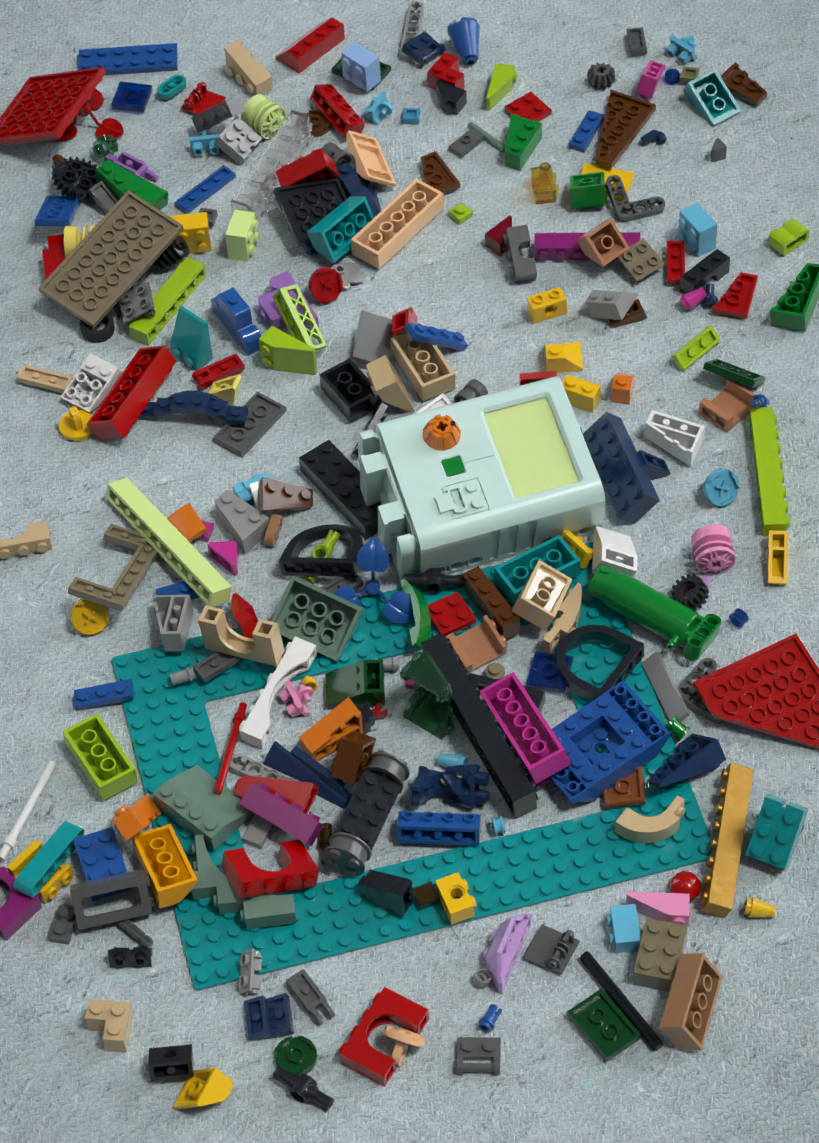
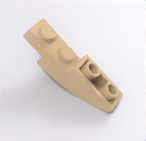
(567, 619)

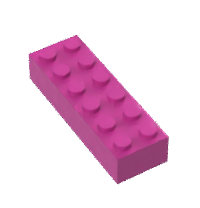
(525, 728)

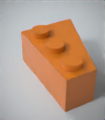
(323, 736)
(136, 816)

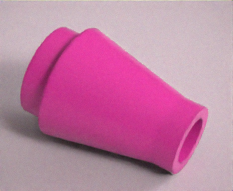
(693, 298)

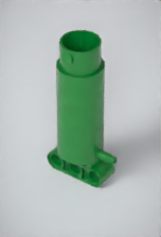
(655, 611)

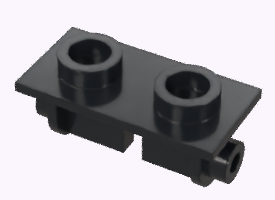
(128, 957)

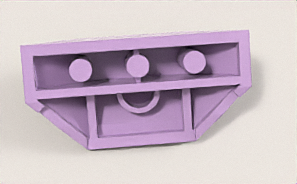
(505, 948)

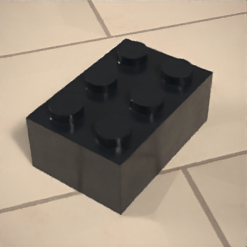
(349, 390)

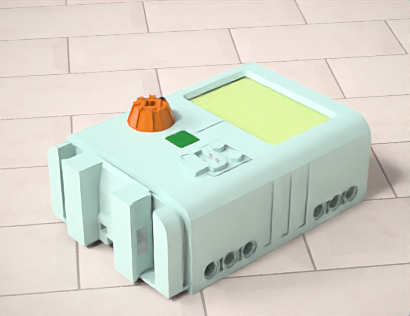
(480, 479)

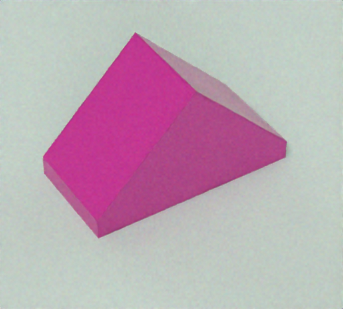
(226, 554)

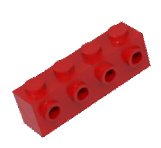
(336, 109)

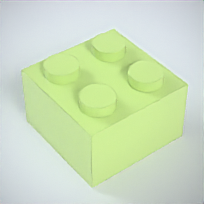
(242, 235)

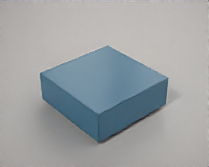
(411, 116)

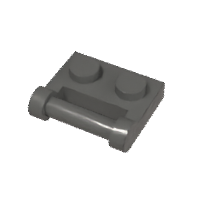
(478, 1050)

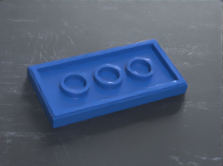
(57, 211)

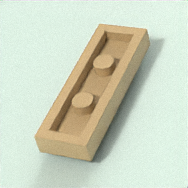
(43, 378)

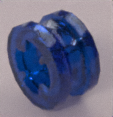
(672, 76)
(738, 618)

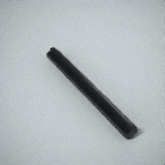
(621, 1001)

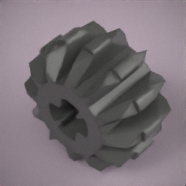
(601, 75)

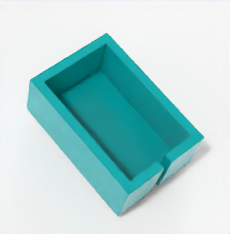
(777, 831)

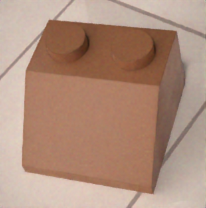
(603, 243)

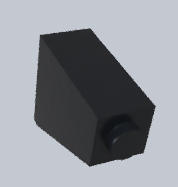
(387, 891)

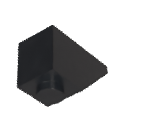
(450, 97)

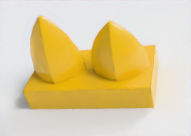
(578, 547)

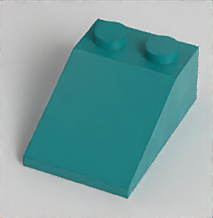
(711, 97)
(191, 340)

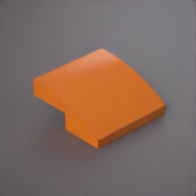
(187, 522)

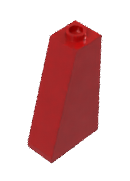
(295, 791)

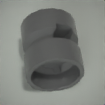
(339, 156)
(471, 390)

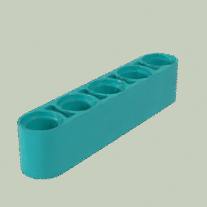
(48, 859)

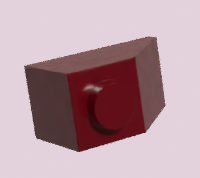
(494, 236)

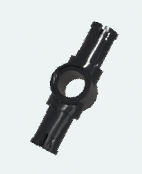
(434, 580)
(303, 1088)

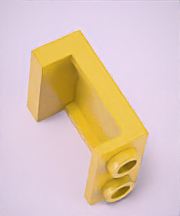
(60, 878)

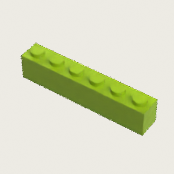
(168, 300)

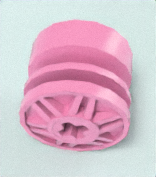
(713, 549)

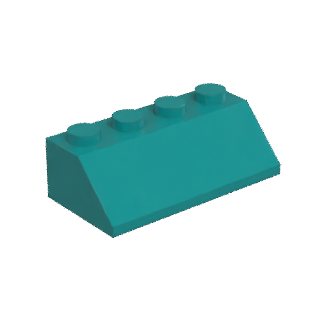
(334, 232)

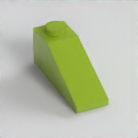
(501, 83)

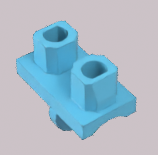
(685, 46)
(379, 107)
(204, 143)

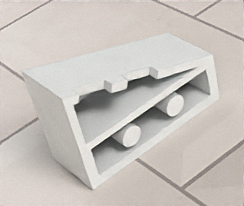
(675, 435)

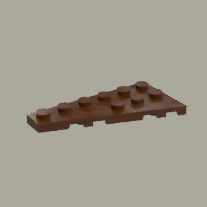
(621, 124)

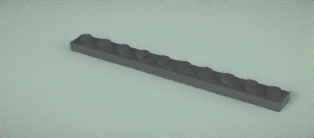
(219, 662)

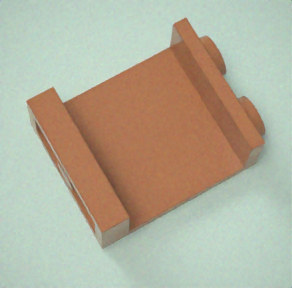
(728, 406)
(479, 645)

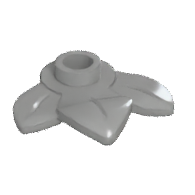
(349, 273)

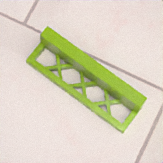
(295, 320)

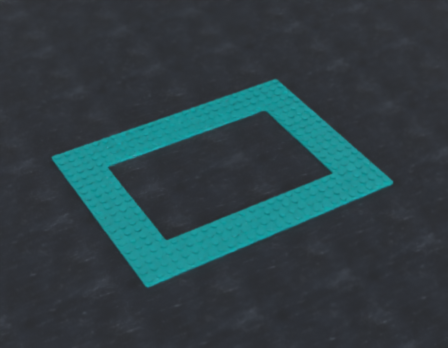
(332, 919)

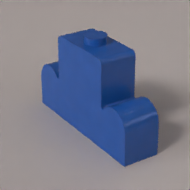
(237, 319)

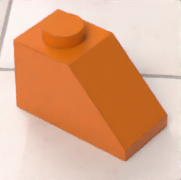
(622, 388)

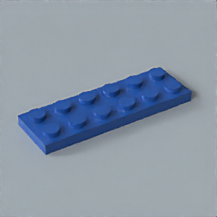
(131, 59)

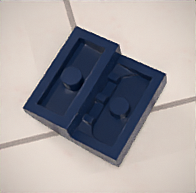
(268, 1017)

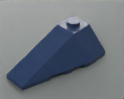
(357, 186)
(693, 757)

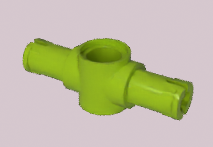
(324, 548)

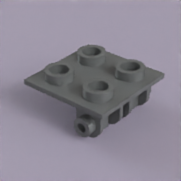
(137, 302)
(552, 948)

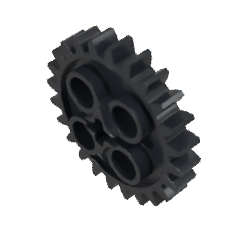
(68, 172)

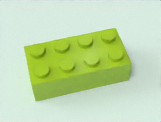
(100, 756)

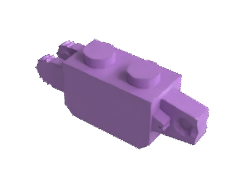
(133, 165)

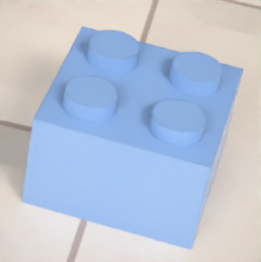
(360, 66)

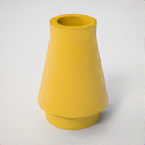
(756, 908)

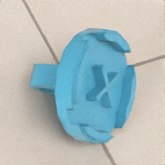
(721, 487)

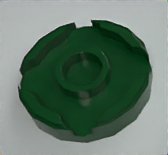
(296, 1055)

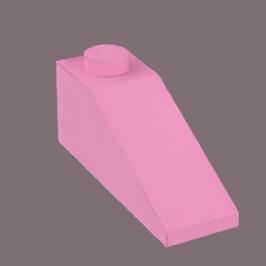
(662, 906)

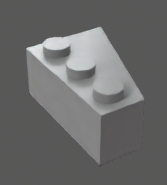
(242, 520)
(174, 619)

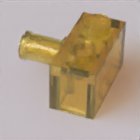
(543, 184)

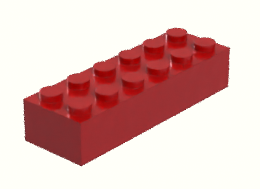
(131, 393)

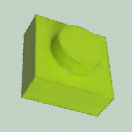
(460, 213)

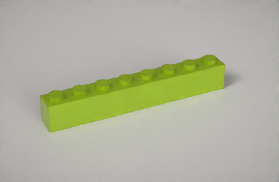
(767, 470)

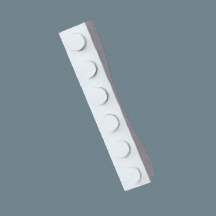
(297, 659)

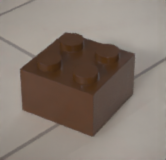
(352, 756)

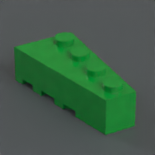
(121, 180)
(798, 303)

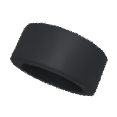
(99, 335)

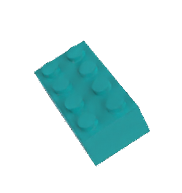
(515, 572)

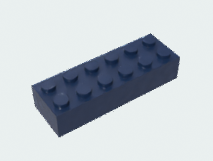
(620, 468)

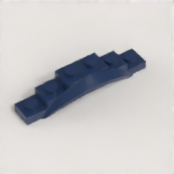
(196, 403)

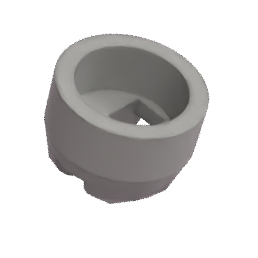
(485, 977)

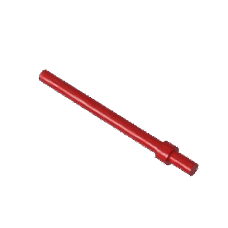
(238, 717)

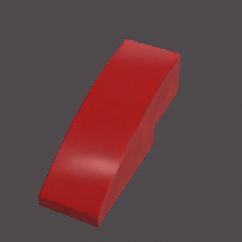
(401, 319)
(244, 615)

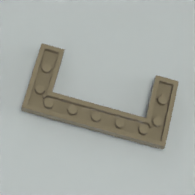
(130, 578)

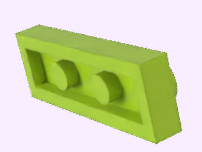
(695, 347)

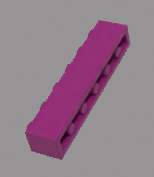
(565, 247)

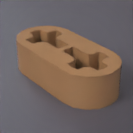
(273, 530)

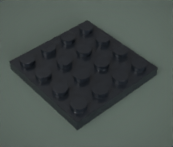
(307, 205)

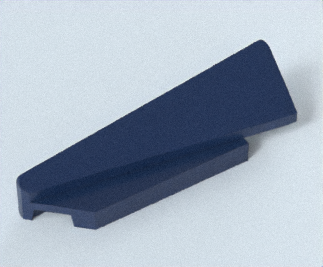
(306, 769)

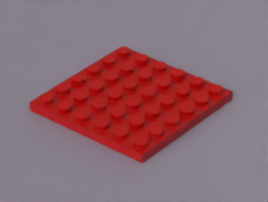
(47, 105)

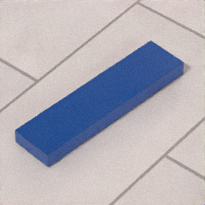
(205, 189)

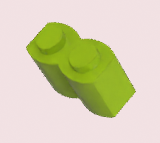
(788, 237)

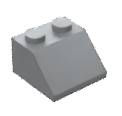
(609, 304)

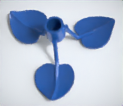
(374, 558)

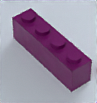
(282, 814)

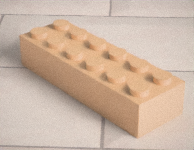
(397, 223)

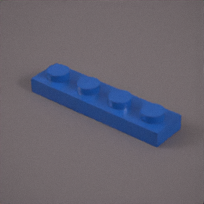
(436, 336)

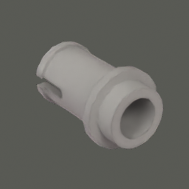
(391, 664)
(183, 676)

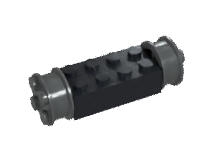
(366, 814)

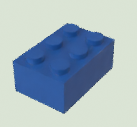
(100, 857)

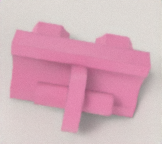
(298, 696)

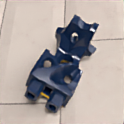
(446, 782)

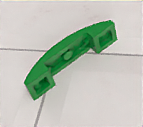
(421, 615)

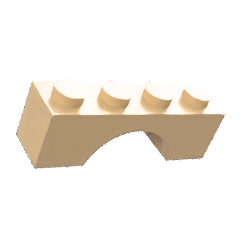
(33, 540)

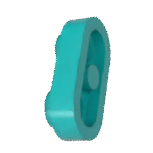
(171, 87)

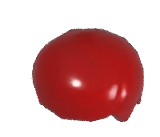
(686, 883)

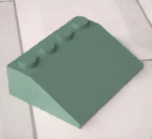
(317, 617)
(194, 806)

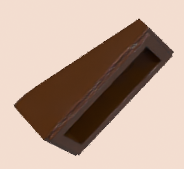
(636, 314)

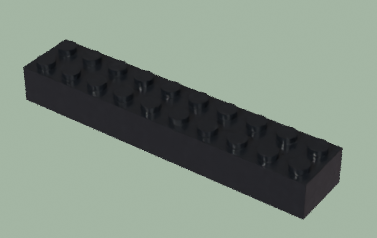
(483, 731)

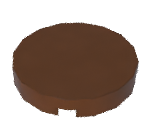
(319, 122)

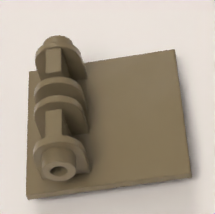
(640, 260)

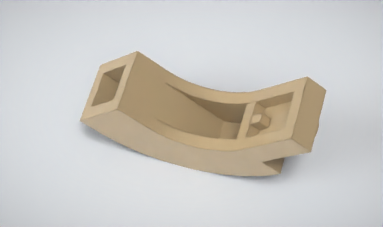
(650, 829)

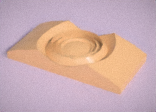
(369, 158)

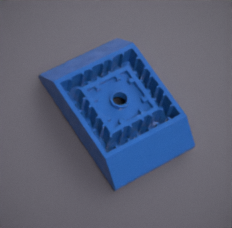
(611, 721)

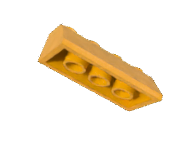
(166, 863)

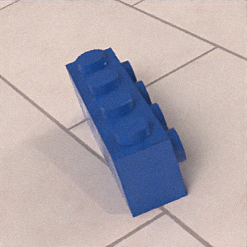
(438, 828)

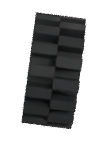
(687, 584)

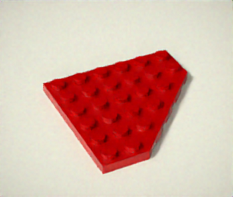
(768, 692)

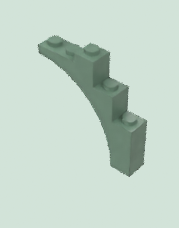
(256, 910)

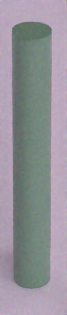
(487, 136)

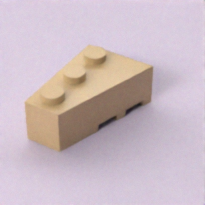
(245, 69)

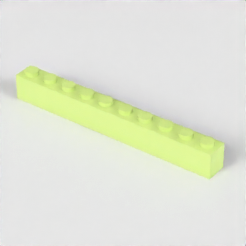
(169, 542)

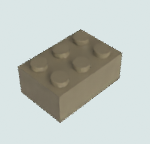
(659, 954)

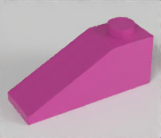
(650, 79)

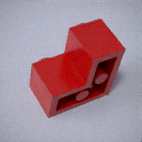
(446, 70)

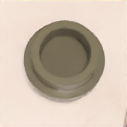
(495, 671)

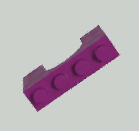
(18, 907)

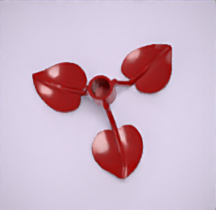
(109, 125)

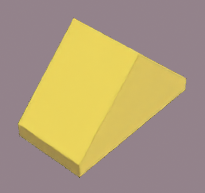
(227, 388)

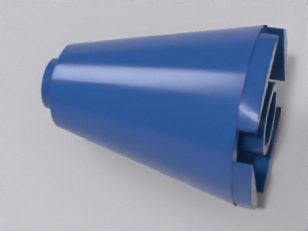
(465, 39)

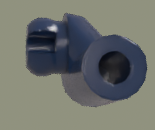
(655, 136)
(711, 299)

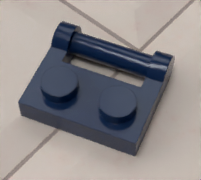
(421, 44)

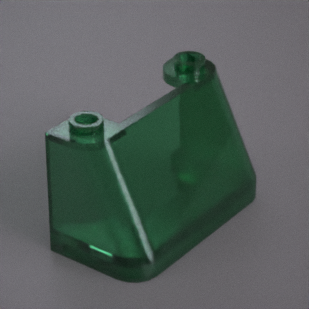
(432, 696)

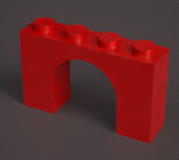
(252, 881)
(387, 1008)

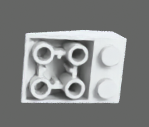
(91, 383)
(613, 551)

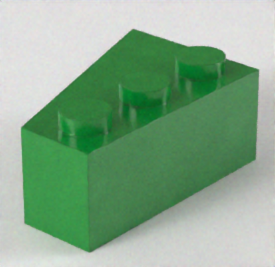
(521, 141)

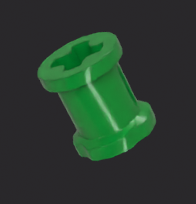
(677, 728)

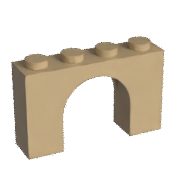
(218, 636)

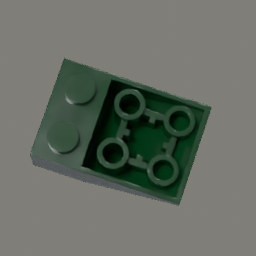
(359, 681)

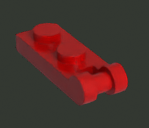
(218, 371)

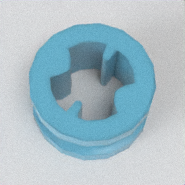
(498, 825)

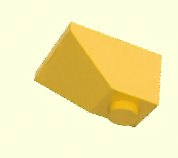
(563, 357)
(204, 1088)

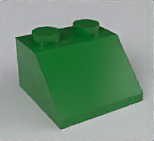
(587, 190)

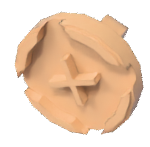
(404, 1038)

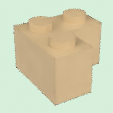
(114, 1019)

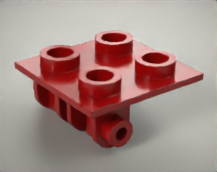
(201, 99)

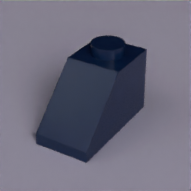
(654, 466)

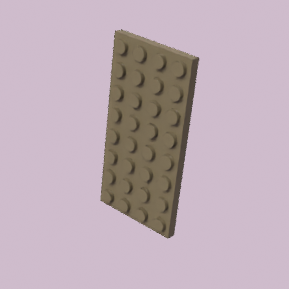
(111, 258)

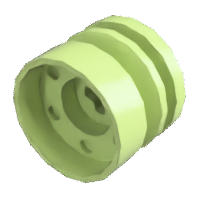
(263, 116)

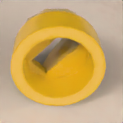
(310, 681)

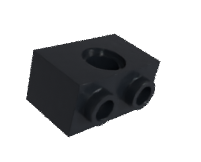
(171, 1062)

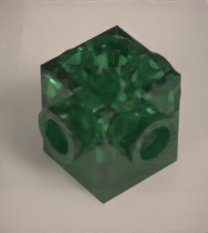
(110, 144)

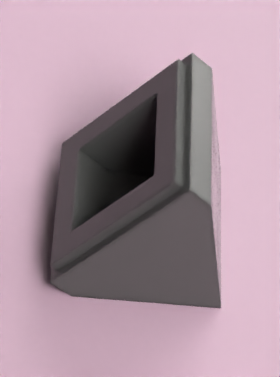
(718, 151)

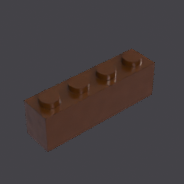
(490, 602)

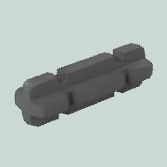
(135, 933)

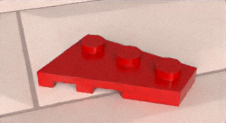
(738, 298)

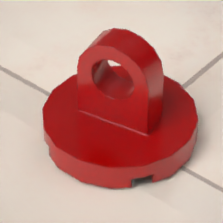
(325, 285)

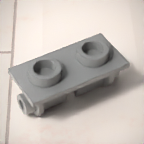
(250, 962)

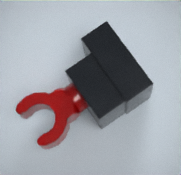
(369, 716)

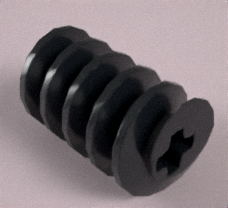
(173, 253)

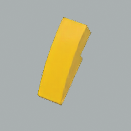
(777, 557)

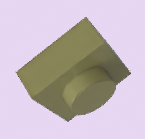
(689, 74)

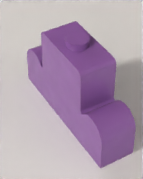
(268, 308)

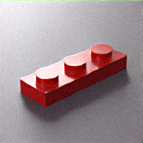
(675, 261)

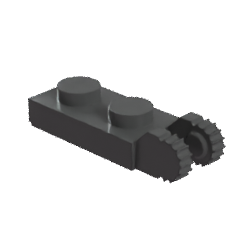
(309, 995)

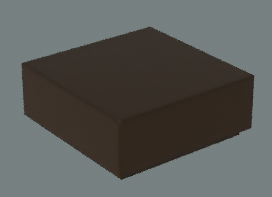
(426, 895)

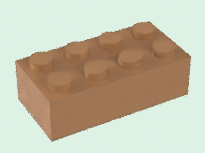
(691, 1002)

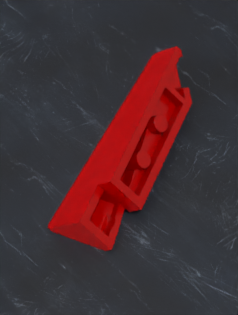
(54, 255)

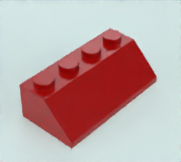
(313, 45)

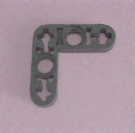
(626, 206)
(687, 686)

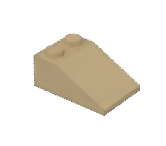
(388, 384)
(542, 595)

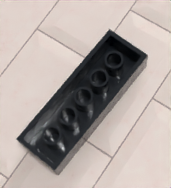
(340, 484)

